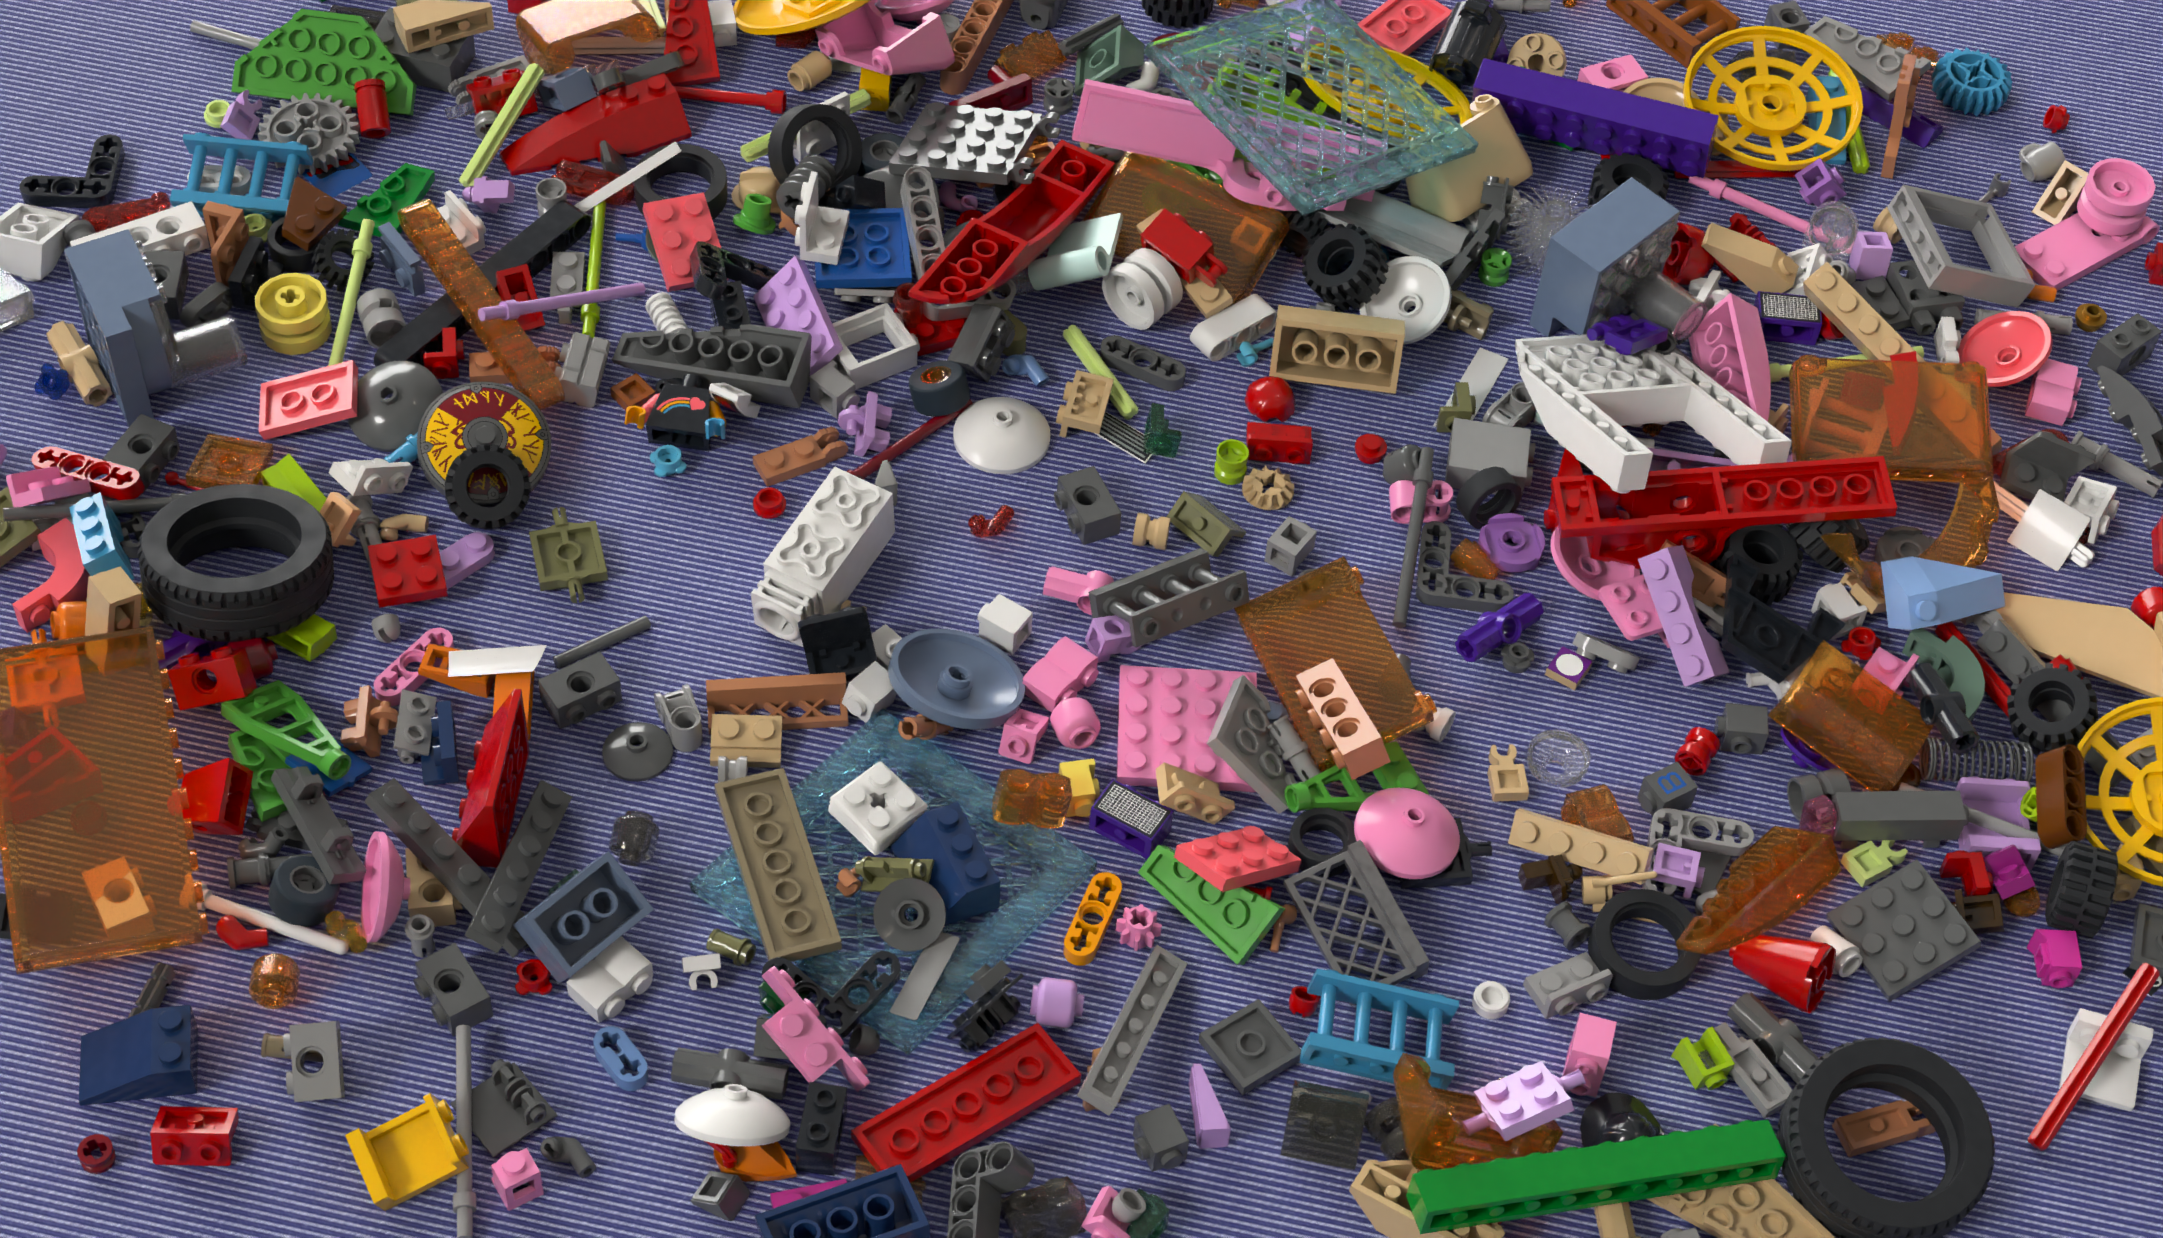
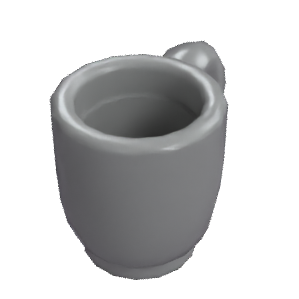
(2040, 161)

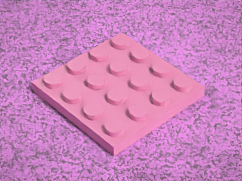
(1169, 720)

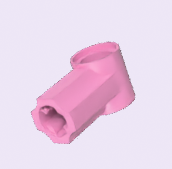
(1074, 586)

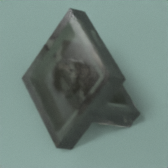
(1324, 1124)

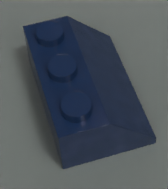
(960, 864)

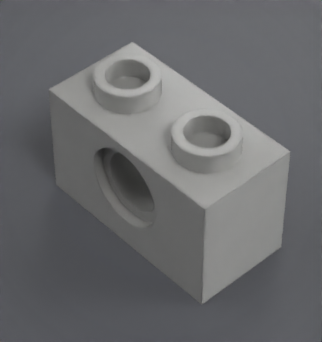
(329, 1080)

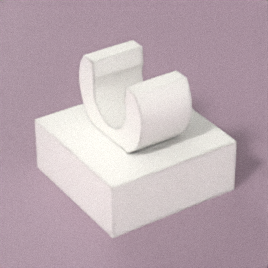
(701, 965)

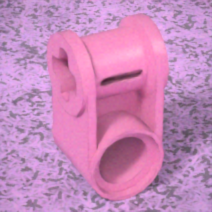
(1401, 500)

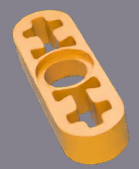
(1094, 933)

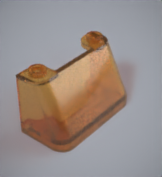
(551, 27)
(1435, 1130)

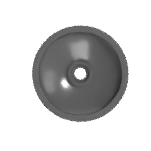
(387, 422)

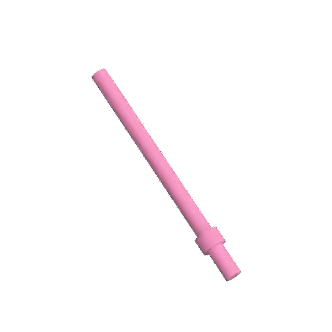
(1720, 190)

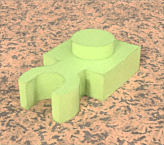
(1870, 862)

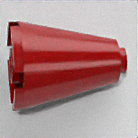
(1787, 967)

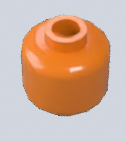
(68, 620)

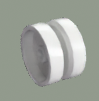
(1142, 288)

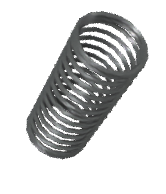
(1930, 773)

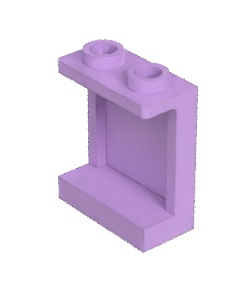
(2002, 801)

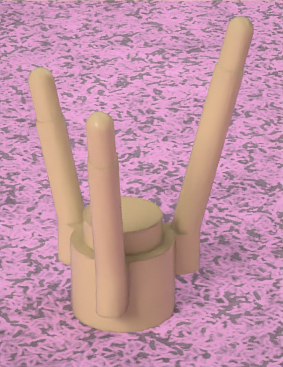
(1599, 888)

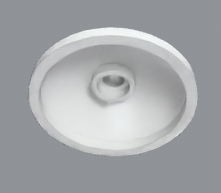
(1408, 284)
(1001, 435)
(732, 1117)

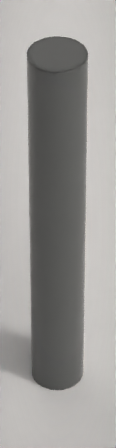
(602, 642)

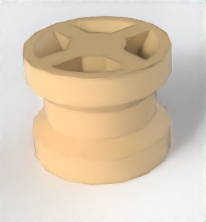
(1885, 223)

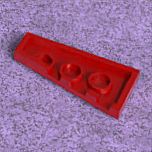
(692, 35)

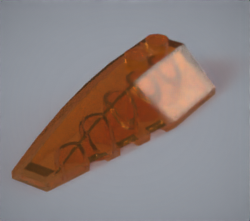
(1763, 889)

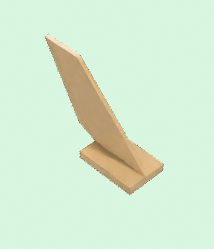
(2096, 638)

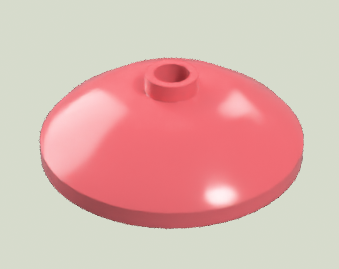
(2008, 346)

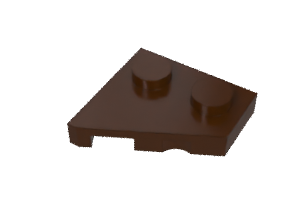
(310, 214)

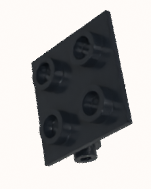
(986, 1016)

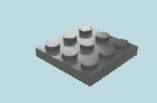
(1904, 930)

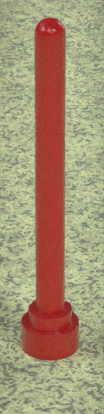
(773, 101)

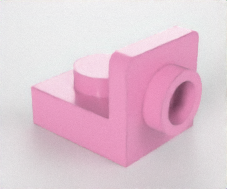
(1022, 734)

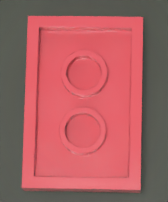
(1405, 23)
(674, 230)
(308, 400)
(1237, 858)

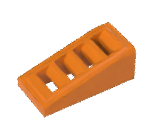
(472, 684)

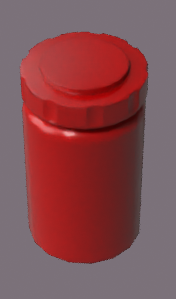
(372, 108)

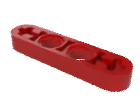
(120, 483)

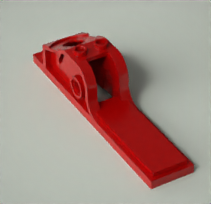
(1738, 494)

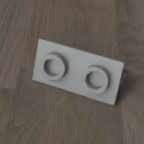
(414, 725)

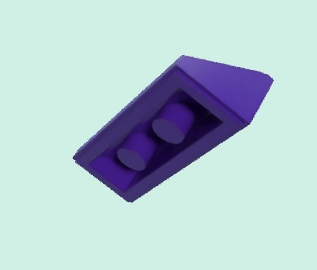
(1921, 129)

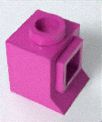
(2056, 957)

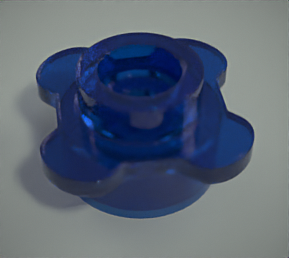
(59, 384)

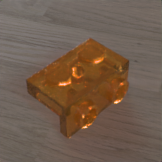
(1034, 56)

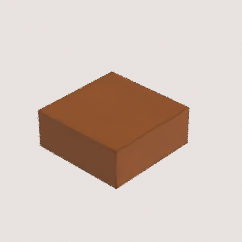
(632, 392)

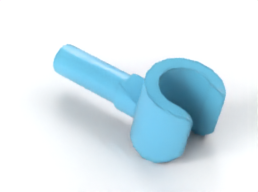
(1248, 352)

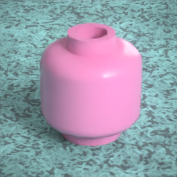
(1075, 723)

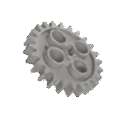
(314, 122)

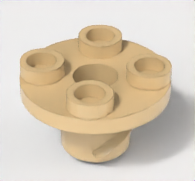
(1539, 53)

